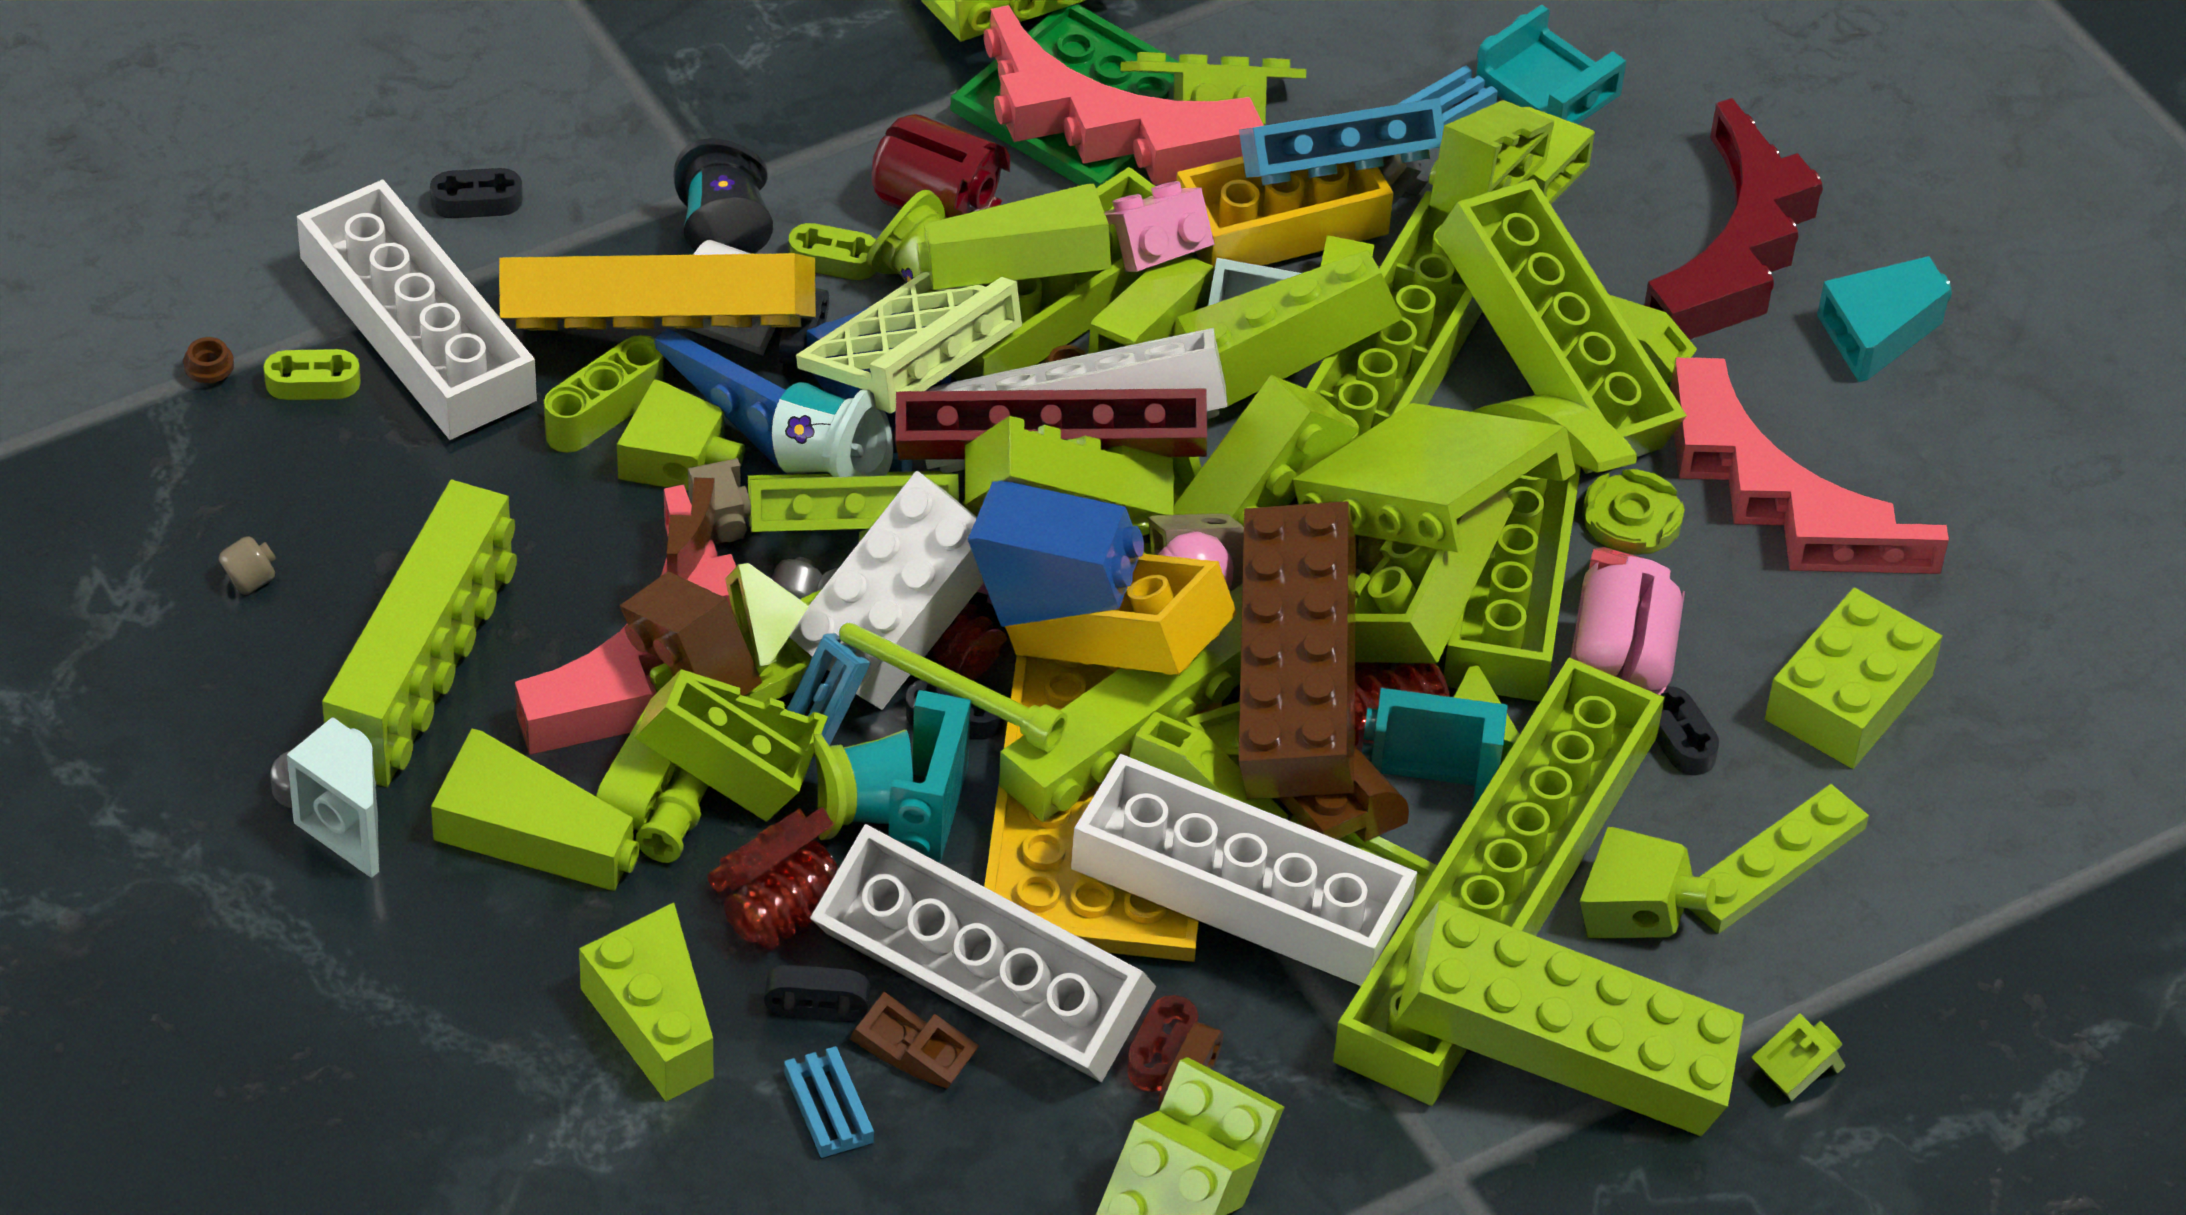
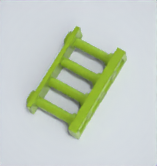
(827, 501)

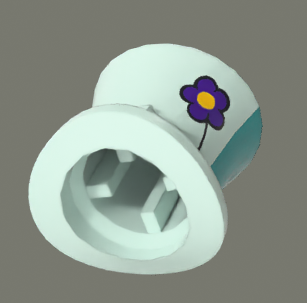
(831, 433)

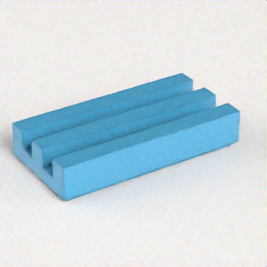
(1454, 89)
(839, 688)
(815, 1068)

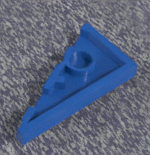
(741, 394)

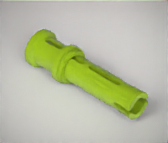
(674, 815)

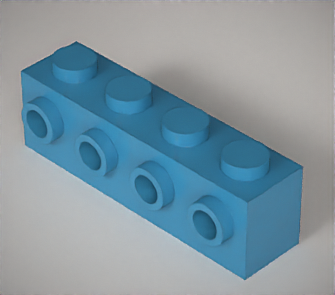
(1342, 138)

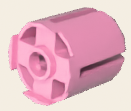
(1625, 633)

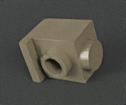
(731, 500)

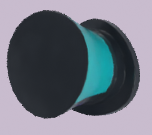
(722, 195)

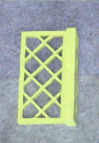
(920, 354)

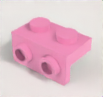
(1161, 225)

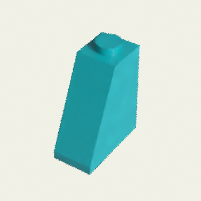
(1883, 312)

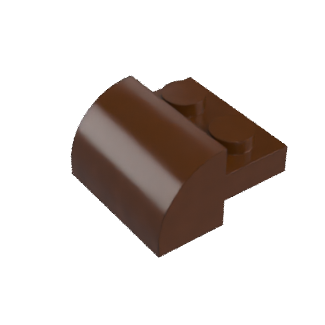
(1368, 811)

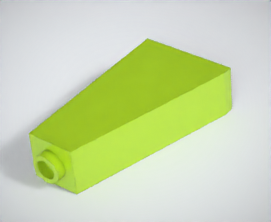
(1019, 240)
(1152, 304)
(531, 816)

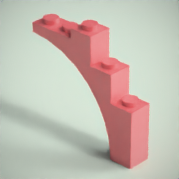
(1103, 122)
(612, 684)

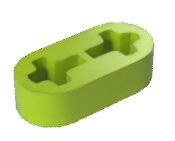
(833, 250)
(312, 374)

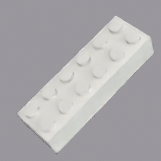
(417, 309)
(1164, 363)
(1242, 869)
(983, 952)

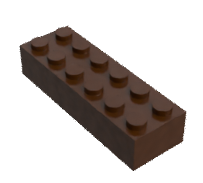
(1298, 651)

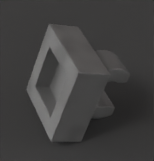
(1403, 176)

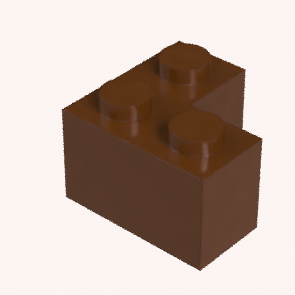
(690, 631)

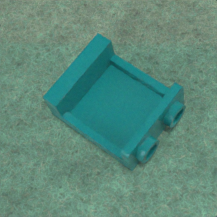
(1547, 73)
(1436, 738)
(925, 811)

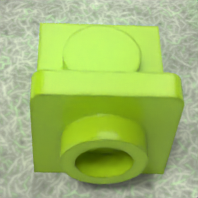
(1799, 1055)

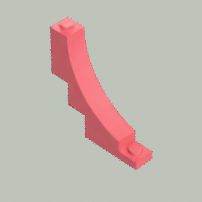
(1821, 521)

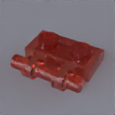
(768, 848)

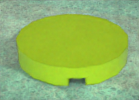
(1633, 512)

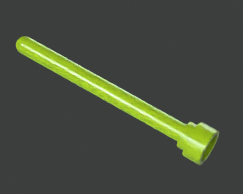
(1040, 725)

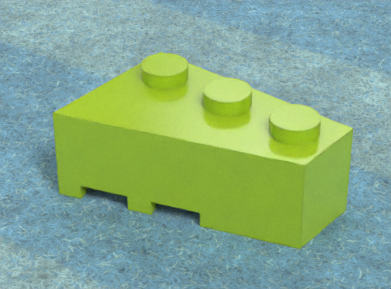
(1488, 153)

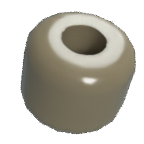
(248, 564)

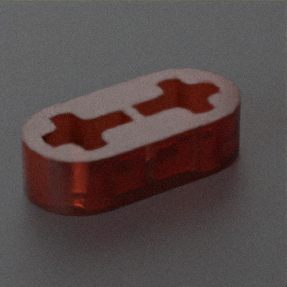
(1153, 1039)

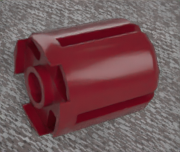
(941, 159)

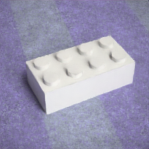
(899, 582)

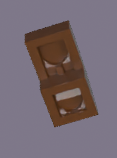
(691, 534)
(906, 1041)

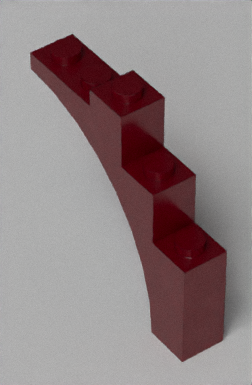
(1734, 273)

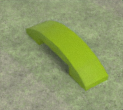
(1591, 438)

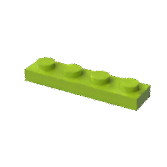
(1781, 855)

